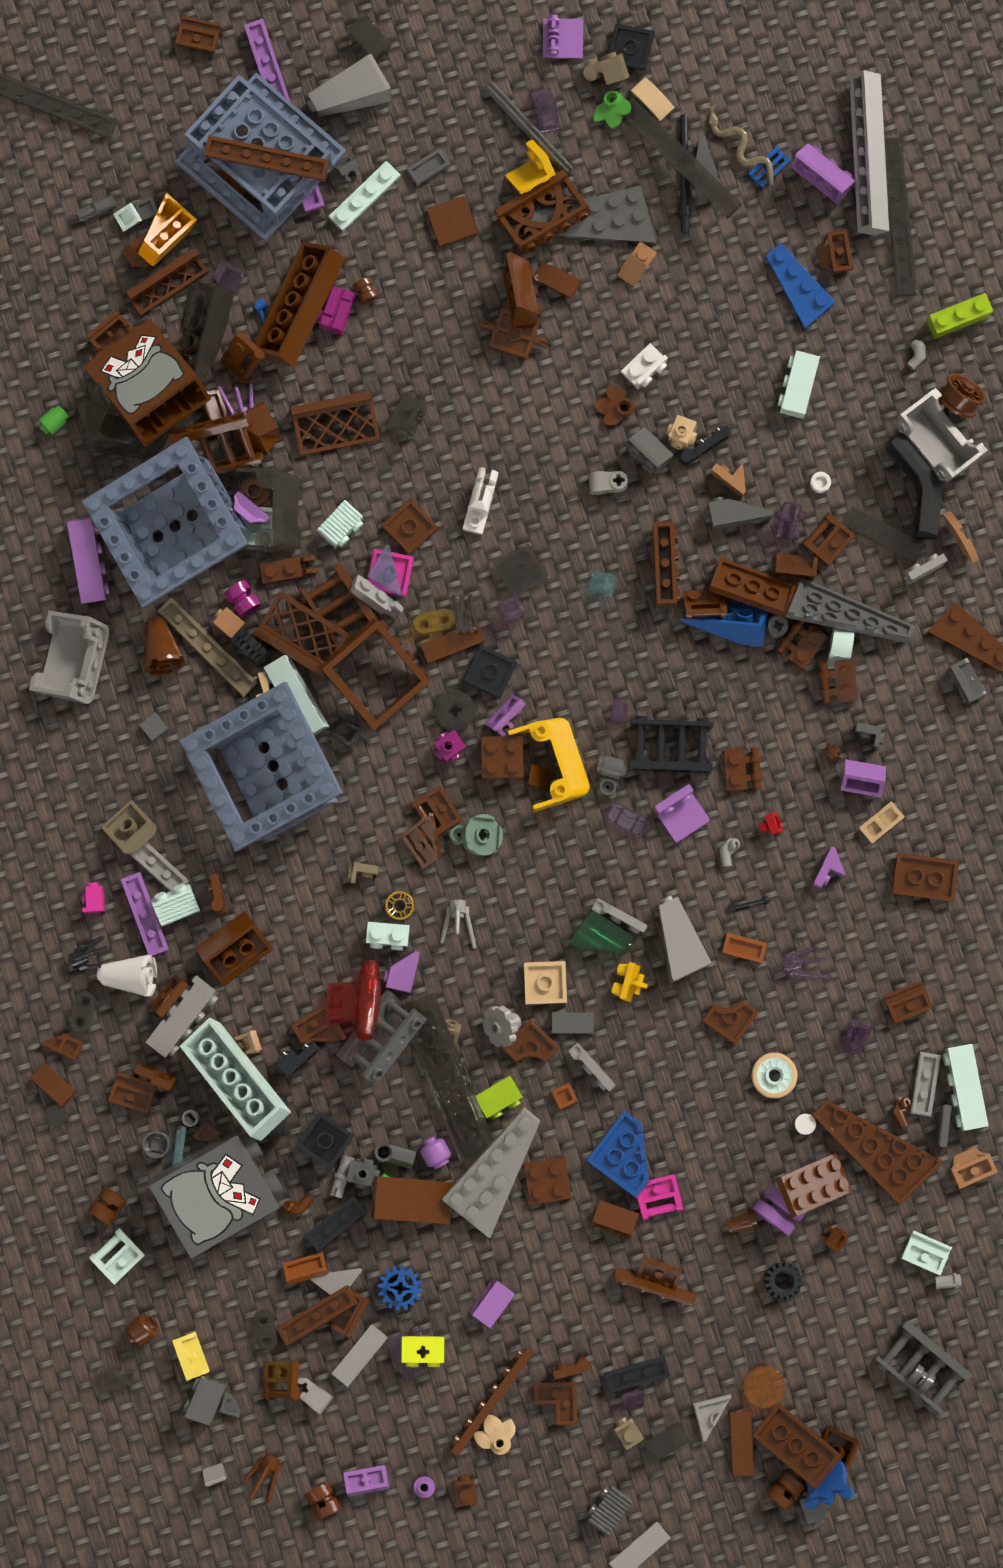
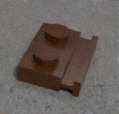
(198, 34)
(907, 1002)
(132, 1093)

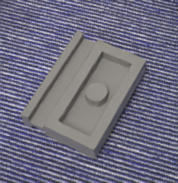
(933, 563)

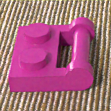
(660, 1189)

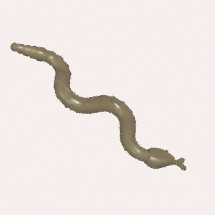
(713, 122)

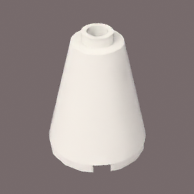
(130, 975)

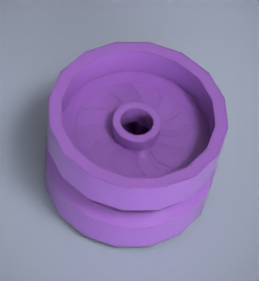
(777, 1212)

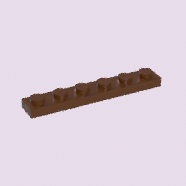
(266, 158)
(485, 1408)

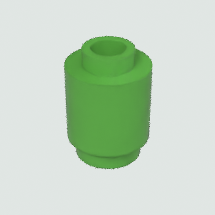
(53, 420)

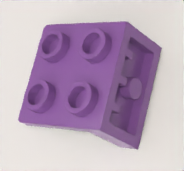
(681, 813)

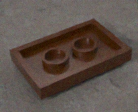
(925, 877)

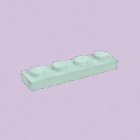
(364, 196)

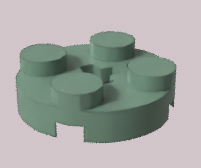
(471, 837)

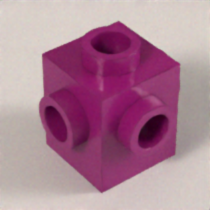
(449, 739)

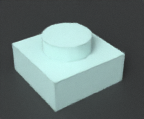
(127, 217)

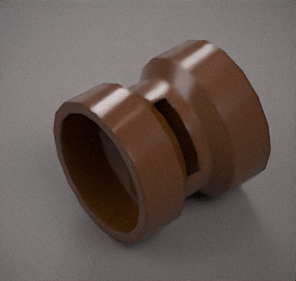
(366, 291)

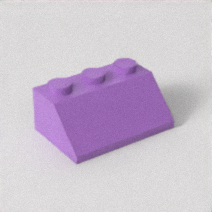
(823, 173)

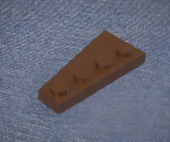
(966, 634)

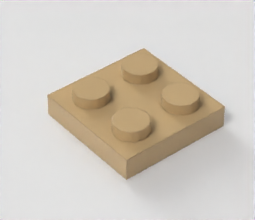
(545, 982)

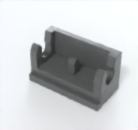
(967, 681)

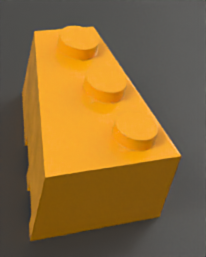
(166, 231)

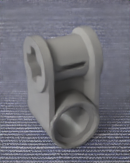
(604, 482)
(315, 1396)

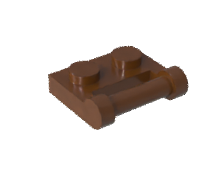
(237, 354)
(833, 544)
(704, 604)
(440, 806)
(215, 887)
(563, 1369)
(281, 1372)

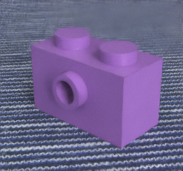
(863, 778)

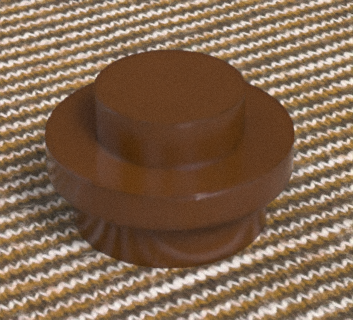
(833, 752)

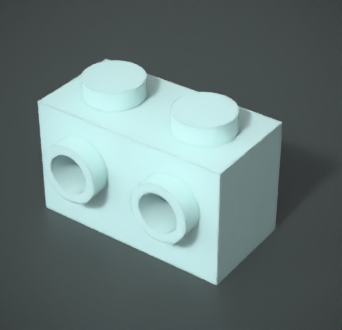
(387, 935)

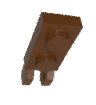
(286, 569)

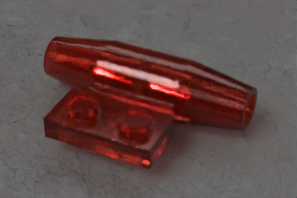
(357, 1001)

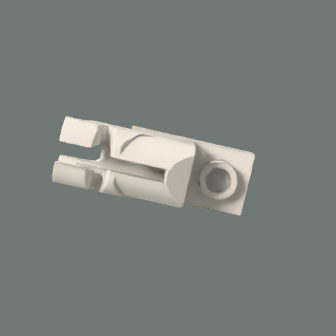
(480, 502)

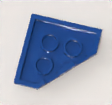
(623, 1155)

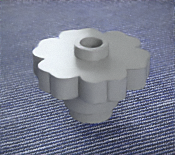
(501, 1025)

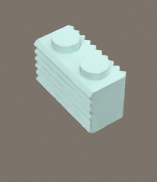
(340, 525)
(175, 904)

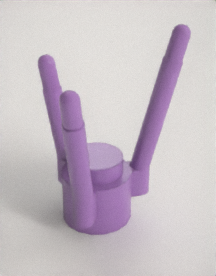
(239, 401)

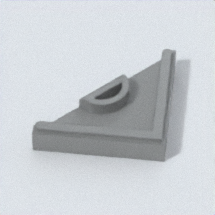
(336, 1280)
(708, 1413)

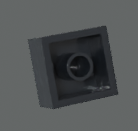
(325, 1140)

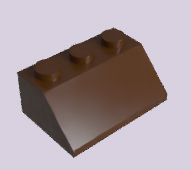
(520, 290)
(233, 948)

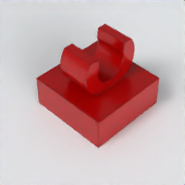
(772, 824)

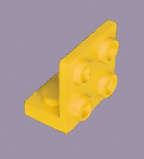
(533, 172)

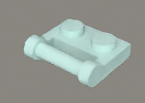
(122, 1261)

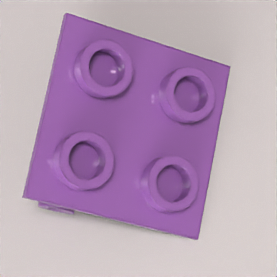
(562, 38)

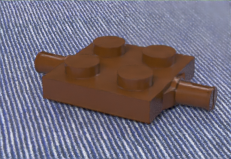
(513, 339)

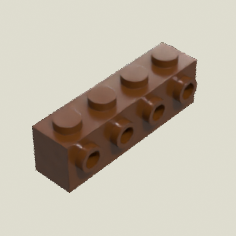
(664, 562)

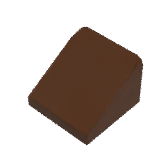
(539, 777)

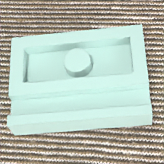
(926, 1252)

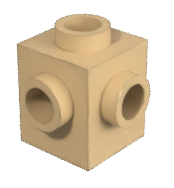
(682, 432)

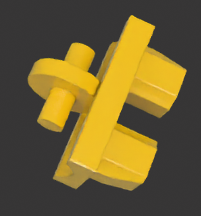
(632, 983)

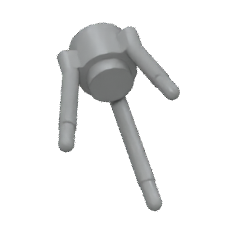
(457, 910)

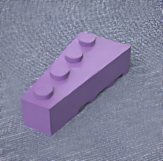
(87, 560)

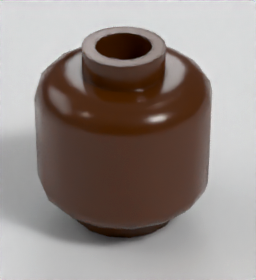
(142, 1329)

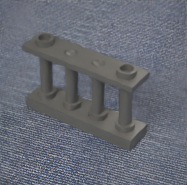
(354, 1048)
(942, 1359)

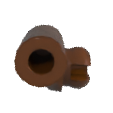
(899, 1110)
(298, 1207)

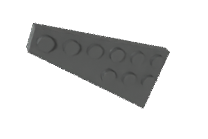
(612, 218)
(828, 608)

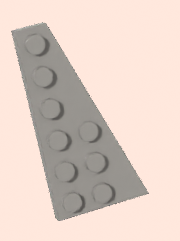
(488, 1181)

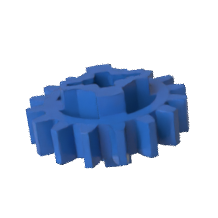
(399, 1297)

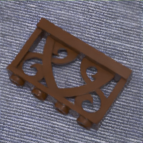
(542, 231)

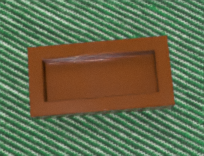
(744, 948)
(305, 1268)

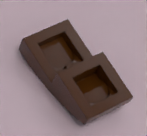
(558, 280)
(53, 1084)

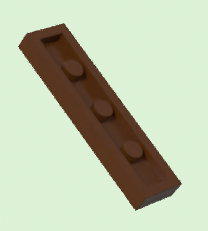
(317, 1315)

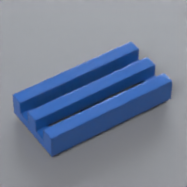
(781, 155)

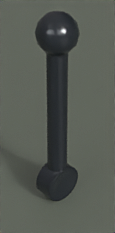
(731, 907)

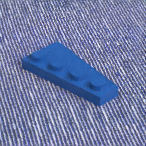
(802, 290)

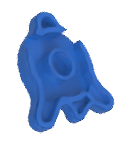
(831, 1486)

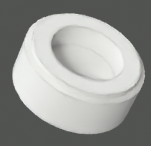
(820, 482)
(805, 1124)

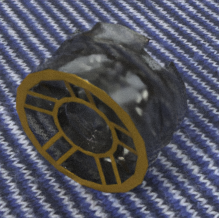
(405, 899)

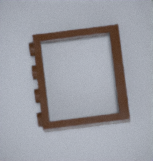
(350, 645)

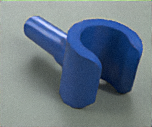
(261, 305)

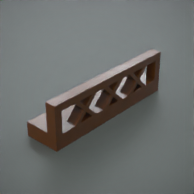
(163, 275)

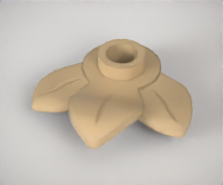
(493, 1432)

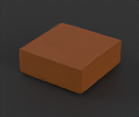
(564, 1096)

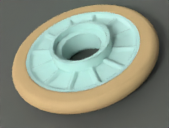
(787, 1072)

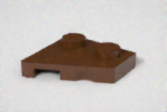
(423, 841)
(315, 1028)

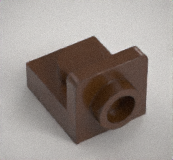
(465, 1490)

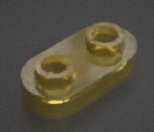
(433, 620)

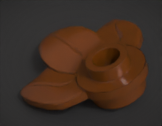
(611, 405)

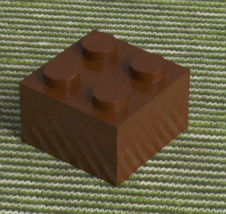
(502, 758)

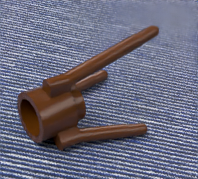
(269, 1464)

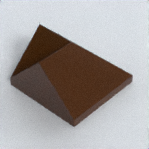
(261, 430)

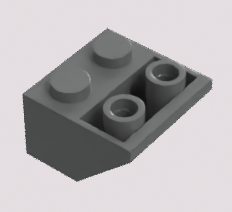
(648, 451)
(205, 1400)

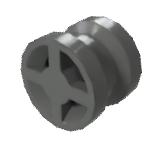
(777, 630)

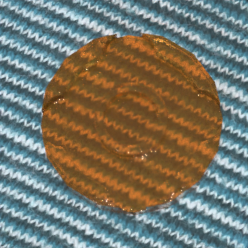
(764, 1386)

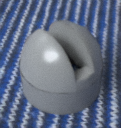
(187, 1119)

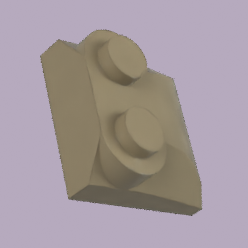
(130, 828)

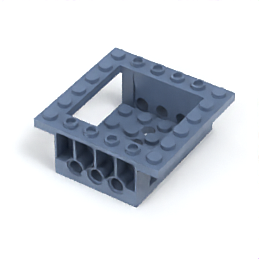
(278, 126)
(163, 566)
(239, 734)

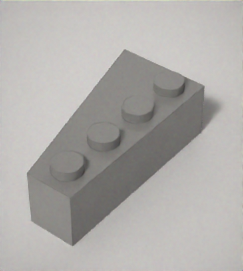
(182, 1017)

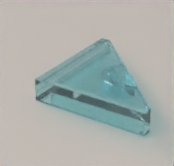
(385, 572)

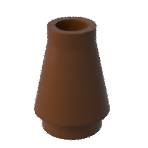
(743, 1222)

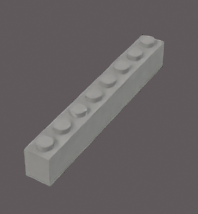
(869, 153)

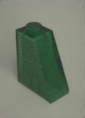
(601, 936)

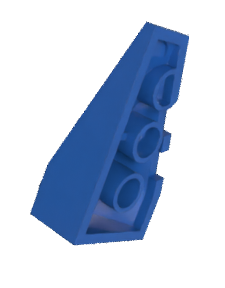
(743, 624)

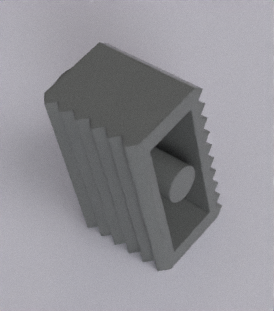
(609, 1509)

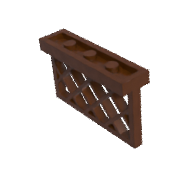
(332, 405)
(289, 646)

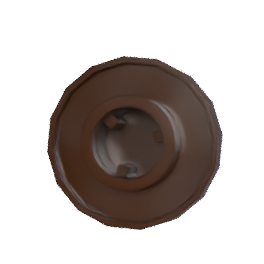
(254, 492)

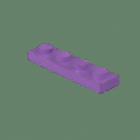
(144, 914)

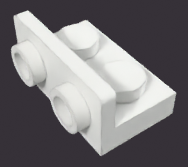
(645, 366)

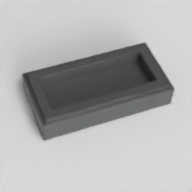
(428, 167)
(572, 1023)
(943, 1126)

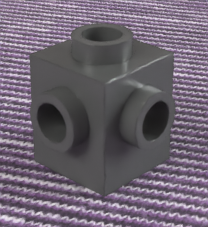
(356, 1172)

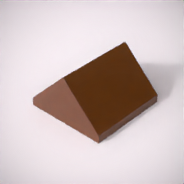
(842, 1443)

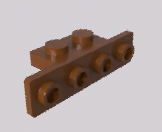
(656, 1279)

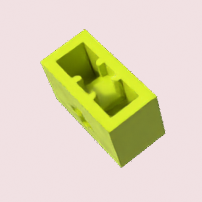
(411, 1344)

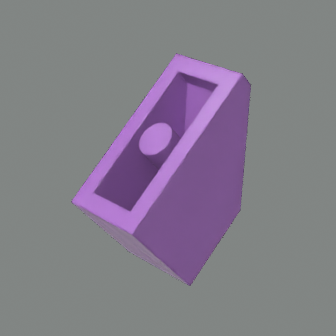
(402, 974)

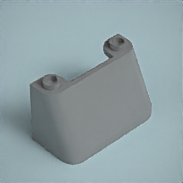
(938, 437)
(73, 657)

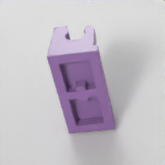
(491, 1303)
(366, 1480)

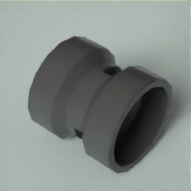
(920, 1378)

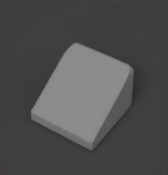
(214, 1474)

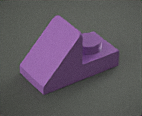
(830, 863)

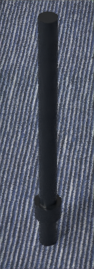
(684, 211)

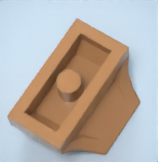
(971, 1167)

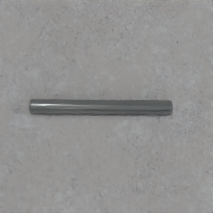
(530, 130)

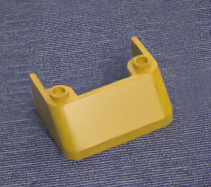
(574, 780)

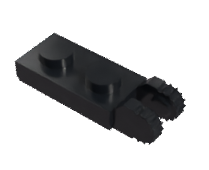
(704, 446)

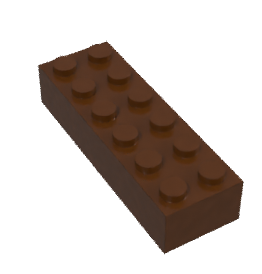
(298, 303)

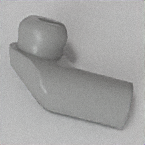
(919, 354)
(727, 850)

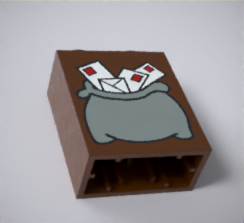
(147, 382)

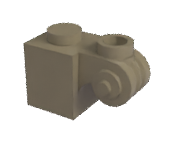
(612, 67)

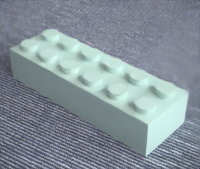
(235, 1079)

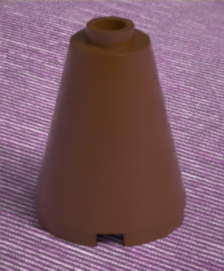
(160, 648)

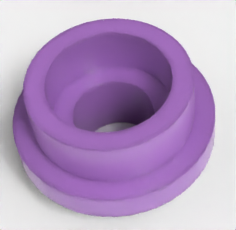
(431, 1487)

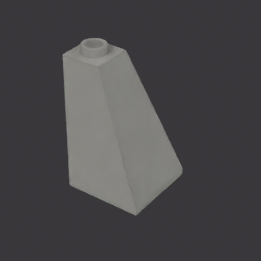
(351, 89)
(681, 943)

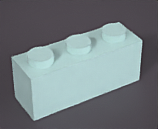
(798, 384)

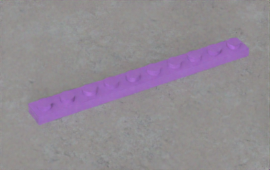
(270, 71)

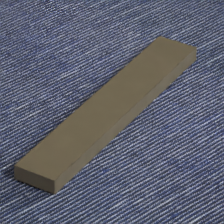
(207, 647)

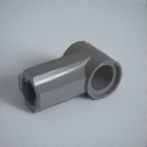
(397, 1155)

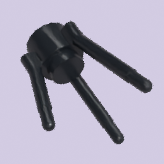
(80, 957)

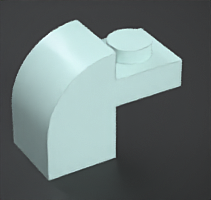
(840, 646)

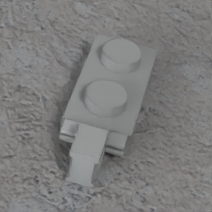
(374, 597)
(619, 916)
(591, 1066)

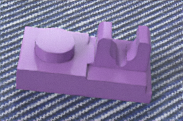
(507, 711)

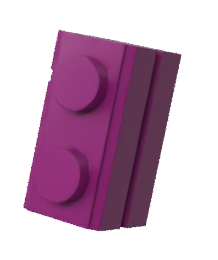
(336, 310)

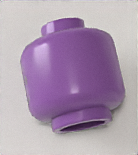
(435, 1152)

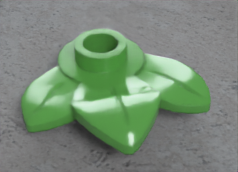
(612, 109)

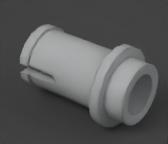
(948, 1281)

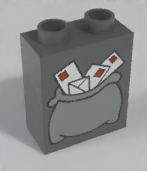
(216, 1192)

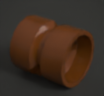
(107, 1205)
(788, 1483)
(320, 1493)

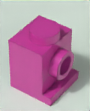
(93, 898)

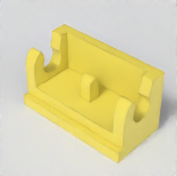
(191, 1356)

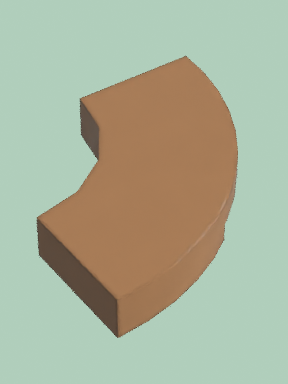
(965, 544)

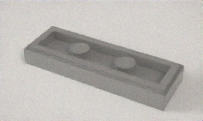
(159, 867)
(925, 1084)
(359, 1355)
(641, 1548)

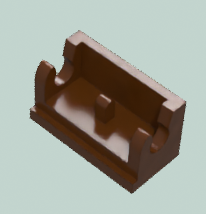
(108, 332)
(795, 566)
(614, 1219)
(347, 1321)

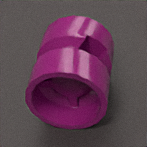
(243, 600)

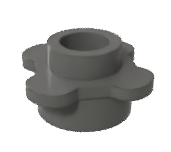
(607, 782)

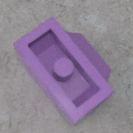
(250, 510)

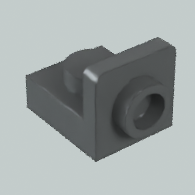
(866, 731)

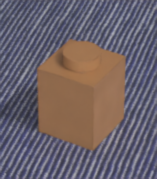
(228, 622)

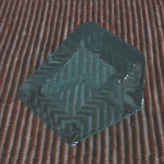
(602, 583)

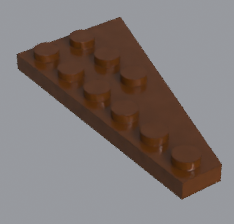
(885, 1157)

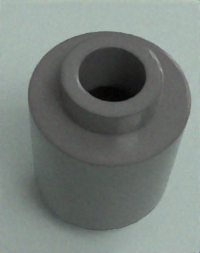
(611, 767)

